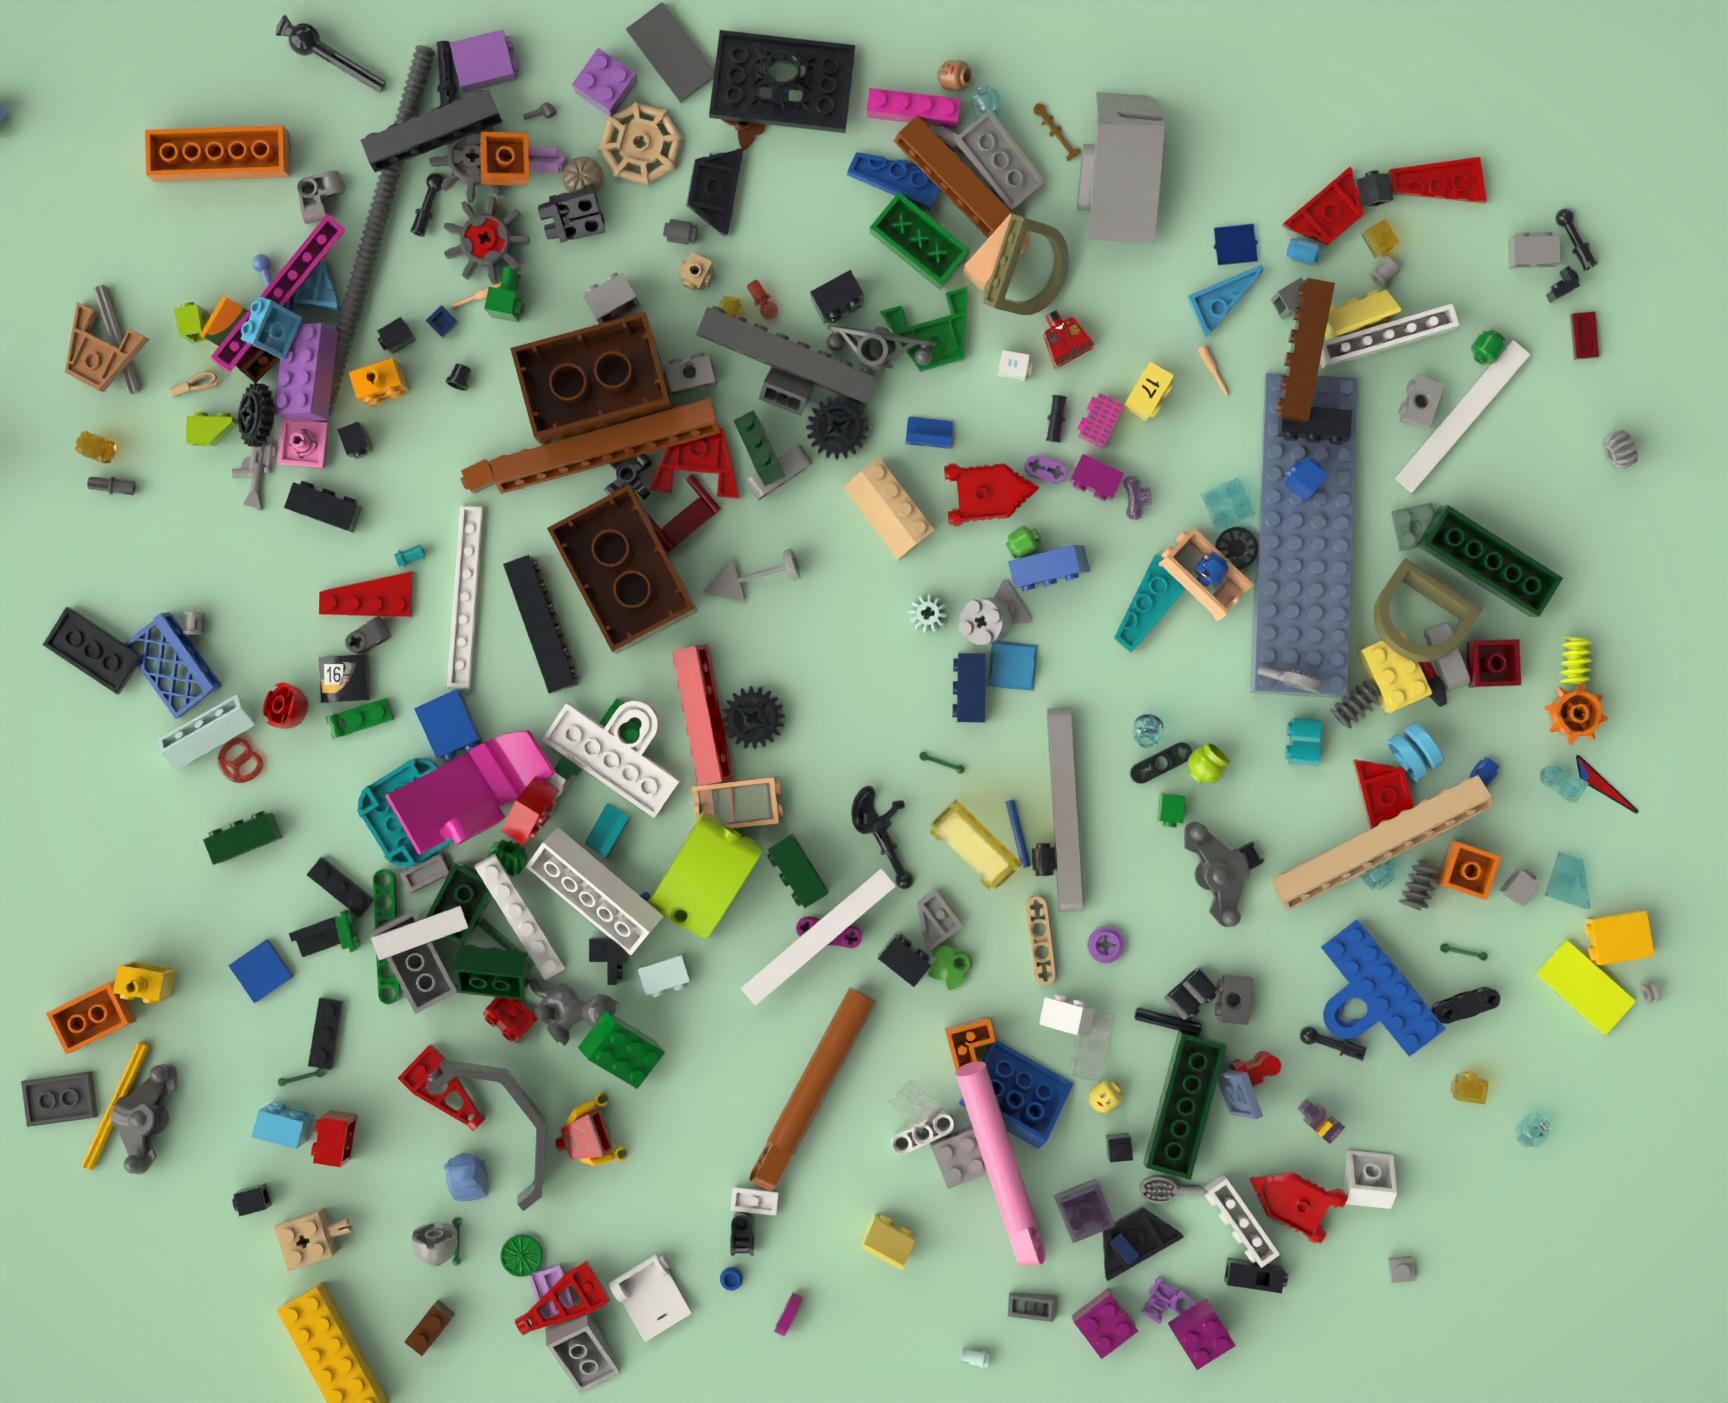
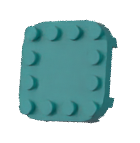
(382, 819)

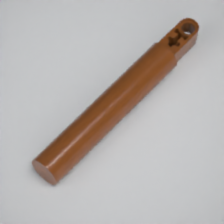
(812, 1088)

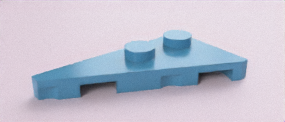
(1215, 301)

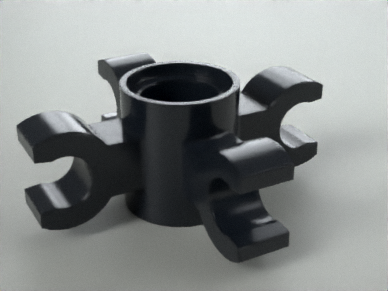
(642, 463)

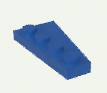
(894, 178)

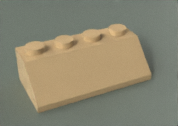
(888, 508)

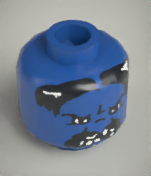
(1211, 569)

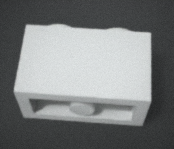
(1067, 1016)

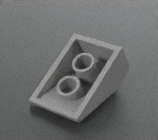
(581, 1351)

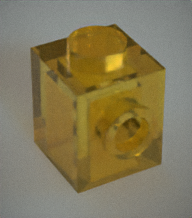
(1380, 239)
(1469, 1088)

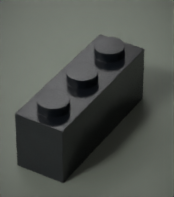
(1323, 424)
(323, 506)

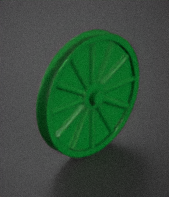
(521, 1255)

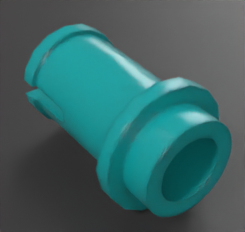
(409, 555)

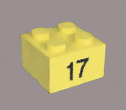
(1148, 390)

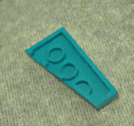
(1151, 601)

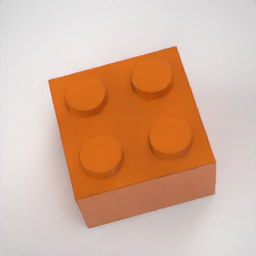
(504, 158)
(1468, 870)

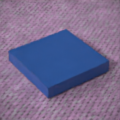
(261, 971)

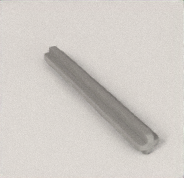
(115, 335)

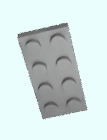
(999, 160)

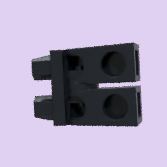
(574, 215)

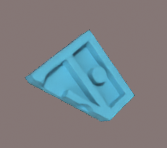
(317, 290)

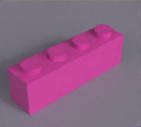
(906, 106)

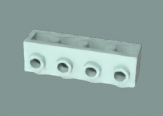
(206, 732)

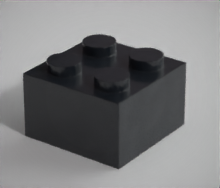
(837, 297)
(905, 960)

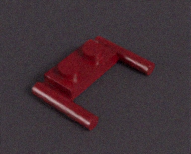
(689, 519)

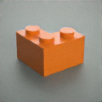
(966, 1036)

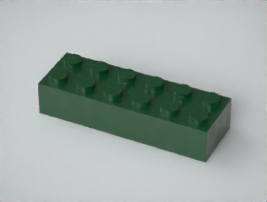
(1489, 561)
(1184, 1105)

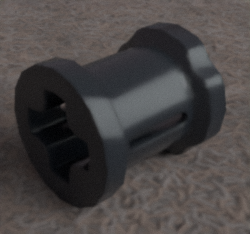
(1251, 855)

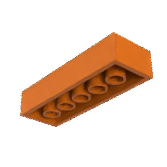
(217, 153)

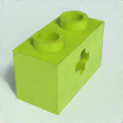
(191, 321)

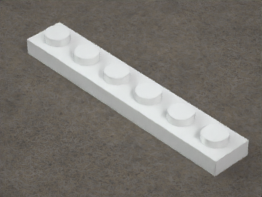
(519, 916)

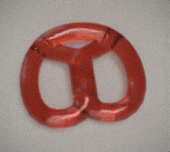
(239, 761)

